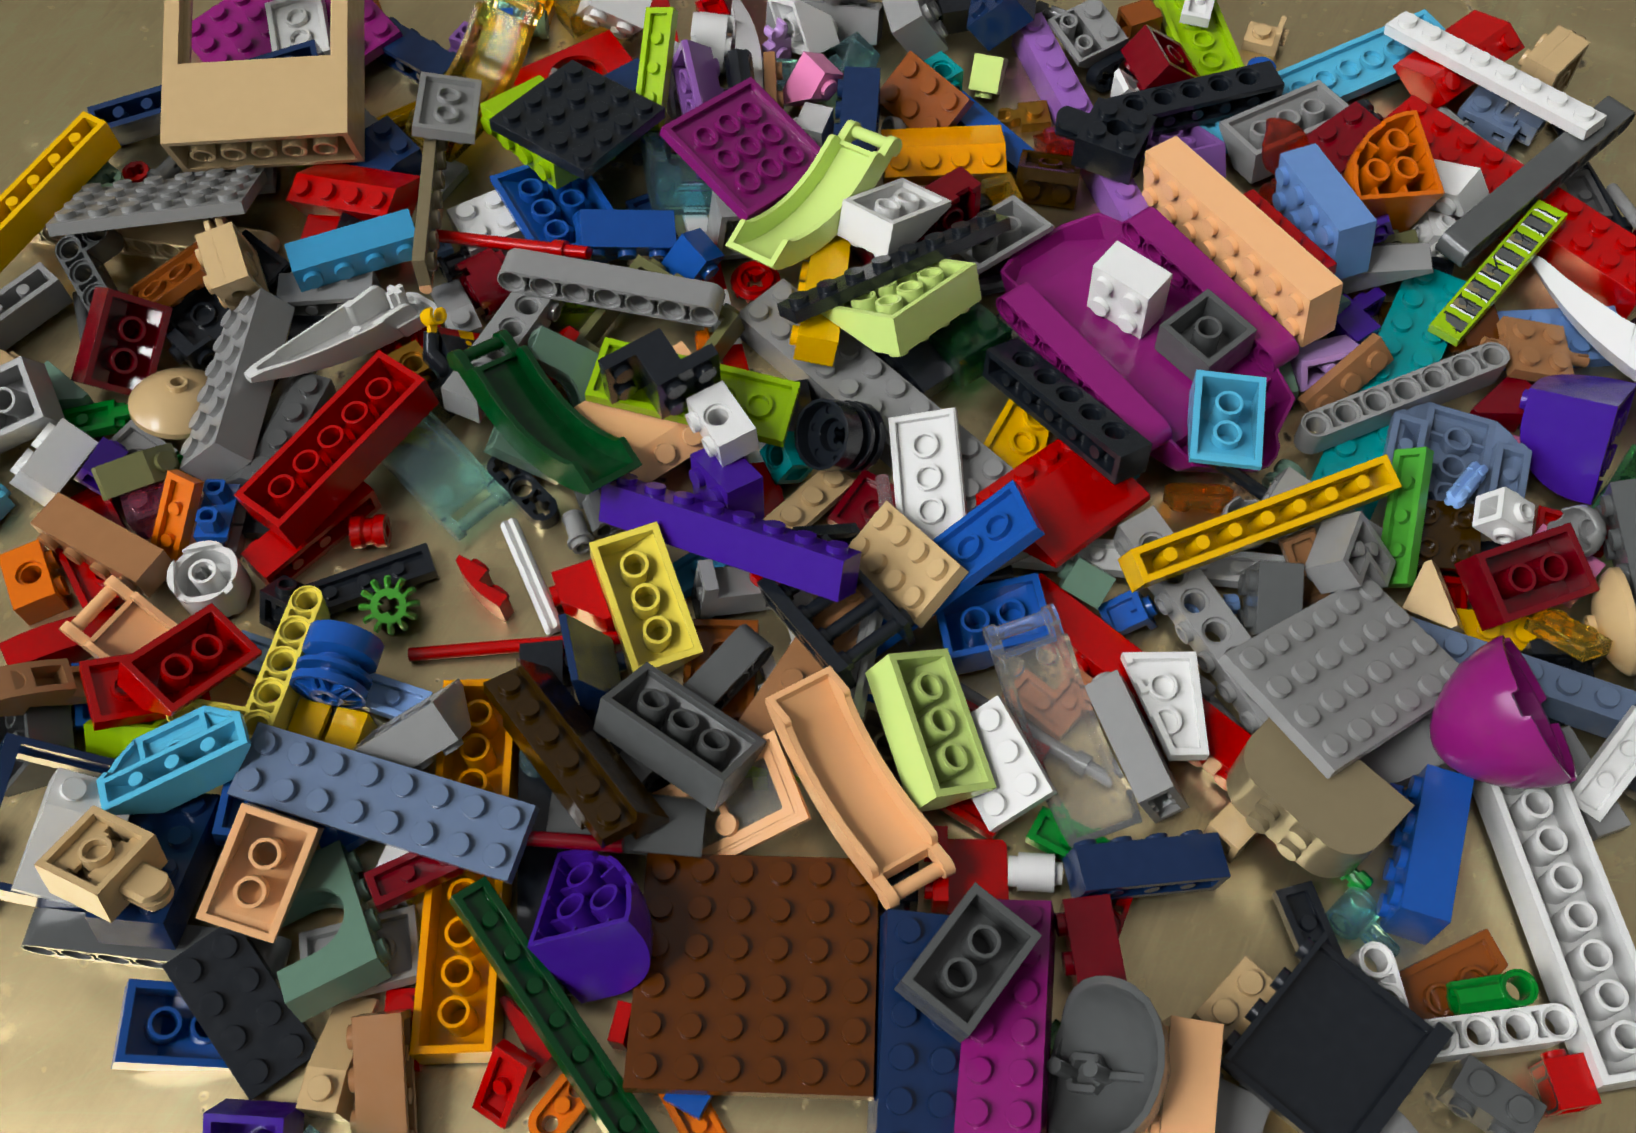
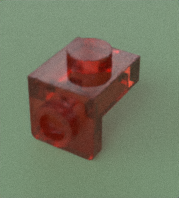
(1052, 143)

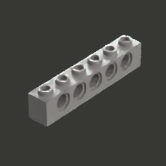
(520, 317)

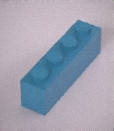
(351, 250)

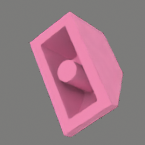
(811, 80)

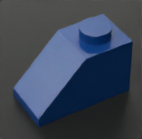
(693, 256)

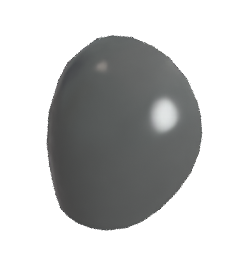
(1107, 1060)

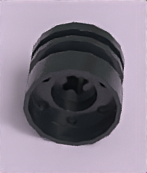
(839, 435)

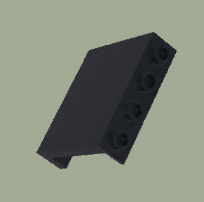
(1331, 1046)

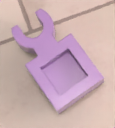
(778, 40)

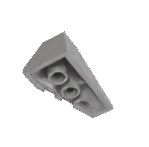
(1391, 264)

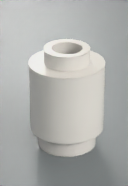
(1034, 872)

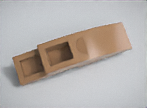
(39, 684)

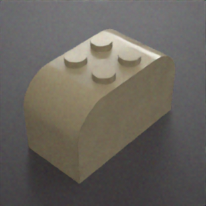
(1312, 819)

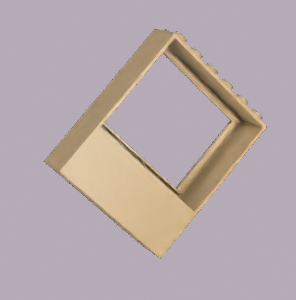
(264, 108)

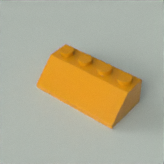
(939, 150)

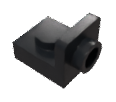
(275, 599)

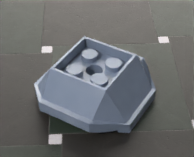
(1456, 442)

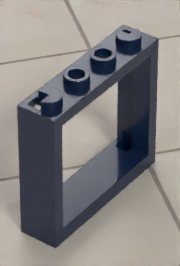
(54, 756)

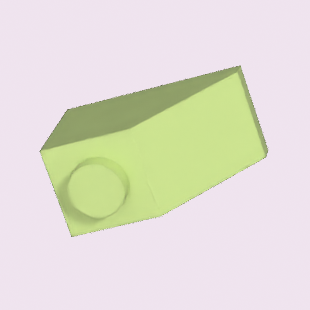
(987, 75)

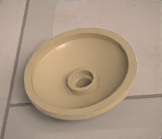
(167, 402)
(1615, 618)

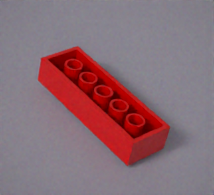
(337, 448)

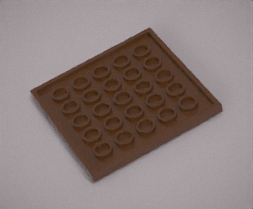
(756, 979)

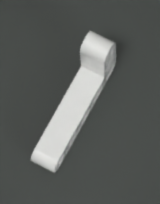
(1488, 1026)

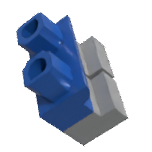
(221, 516)

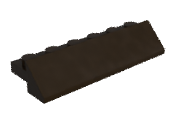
(571, 756)

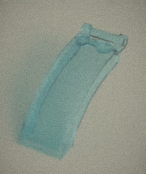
(444, 476)

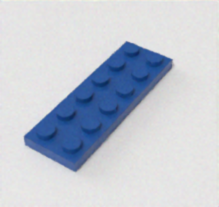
(985, 541)

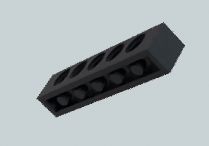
(1206, 97)
(1067, 411)

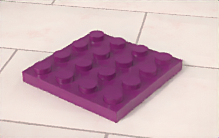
(743, 147)

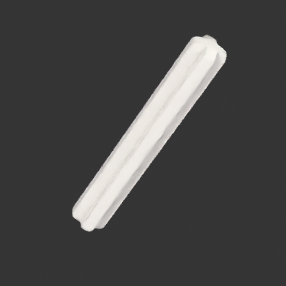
(531, 576)

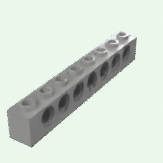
(1190, 627)

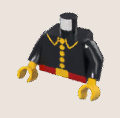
(441, 341)

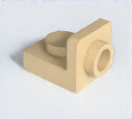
(1265, 38)

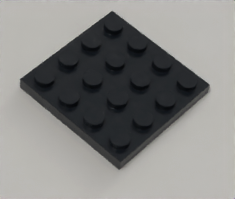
(577, 119)

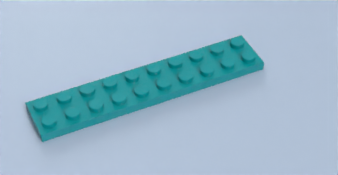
(1412, 348)

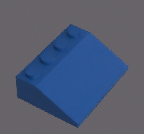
(542, 210)

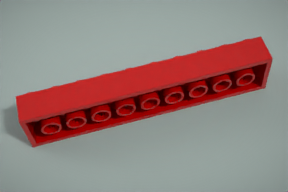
(1585, 248)

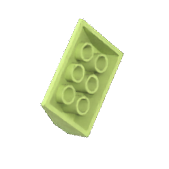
(910, 308)

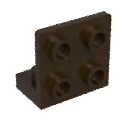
(1448, 536)

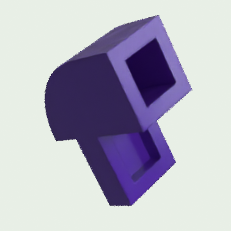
(1357, 318)

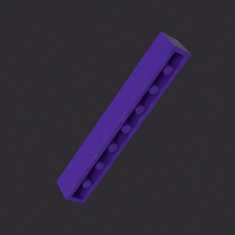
(734, 537)

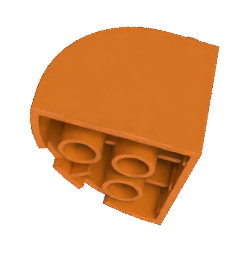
(1395, 171)

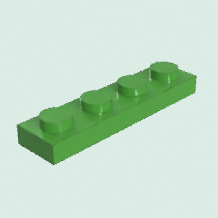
(1406, 513)

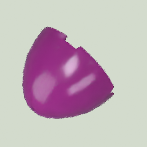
(1494, 723)

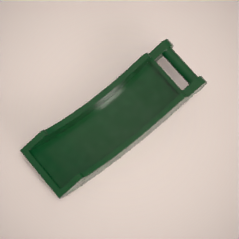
(539, 419)

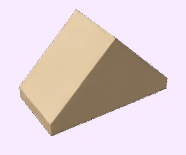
(1431, 599)

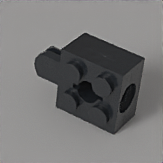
(1107, 139)

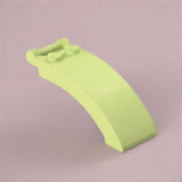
(812, 208)

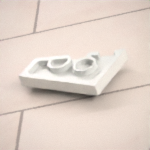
(1172, 700)

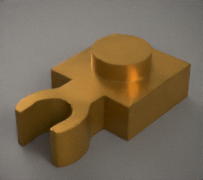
(1030, 116)

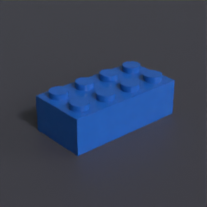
(1426, 856)

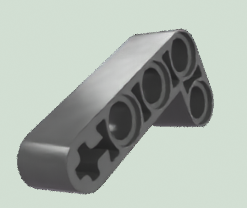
(84, 260)

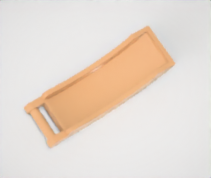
(135, 626)
(855, 787)

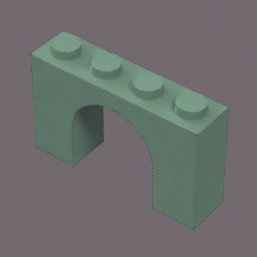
(566, 363)
(355, 955)

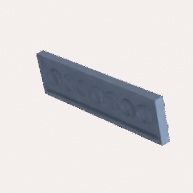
(385, 802)

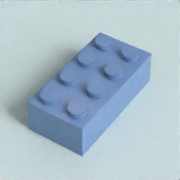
(1325, 208)

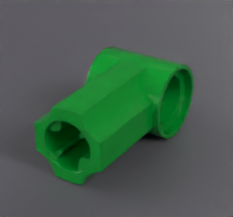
(1490, 992)

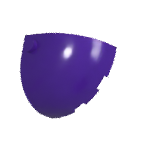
(1572, 430)
(593, 926)

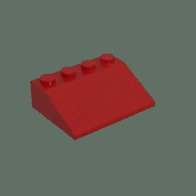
(1069, 501)

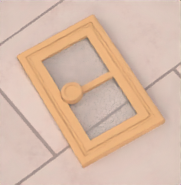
(761, 807)

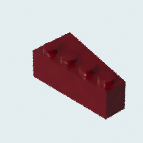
(965, 196)

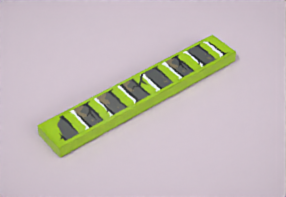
(1497, 273)

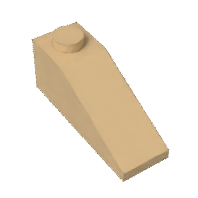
(325, 1081)

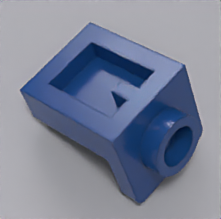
(1129, 612)

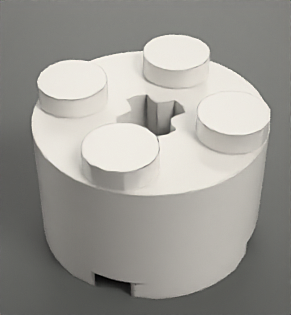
(712, 31)
(209, 575)

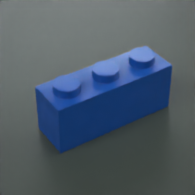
(626, 232)

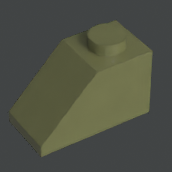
(135, 471)

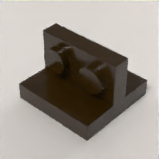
(1047, 179)

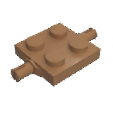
(1536, 349)

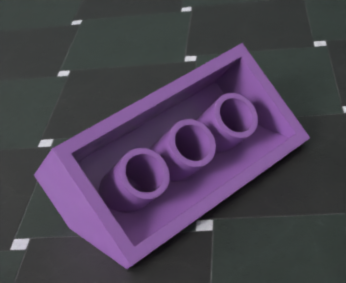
(695, 75)

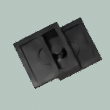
(658, 370)

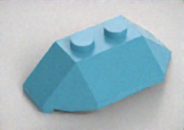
(175, 762)

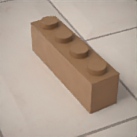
(101, 544)
(382, 1073)

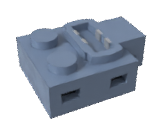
(1499, 119)

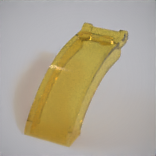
(491, 53)

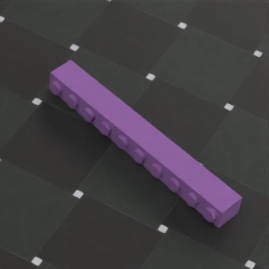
(1060, 86)

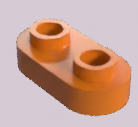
(560, 1105)

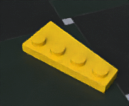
(1016, 435)

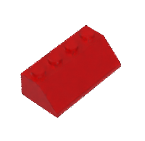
(1439, 84)
(353, 190)

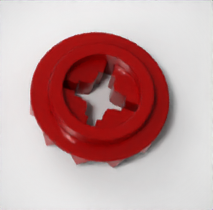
(754, 272)

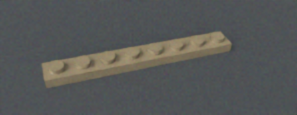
(427, 215)

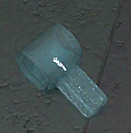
(1356, 917)

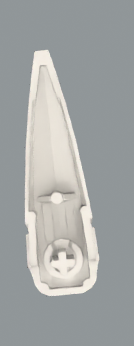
(746, 38)
(1599, 325)
(347, 333)

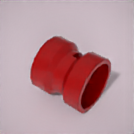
(370, 531)

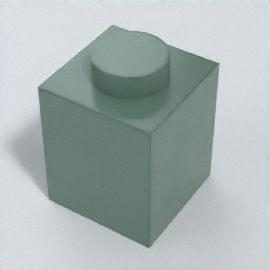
(1085, 580)

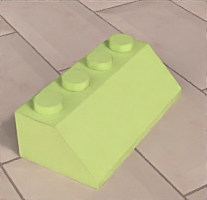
(929, 728)

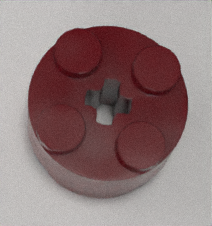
(481, 281)

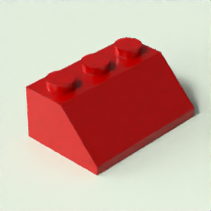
(185, 662)

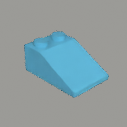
(1226, 419)

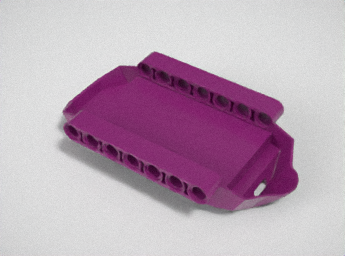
(1049, 310)

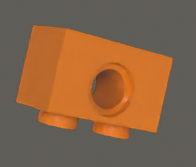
(34, 582)

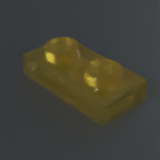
(1568, 634)

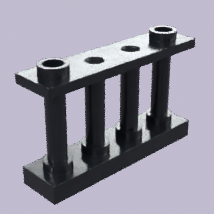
(820, 641)

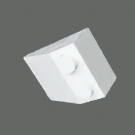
(890, 216)
(63, 804)

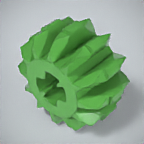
(390, 592)

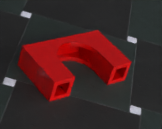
(599, 53)

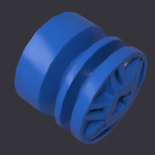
(337, 664)

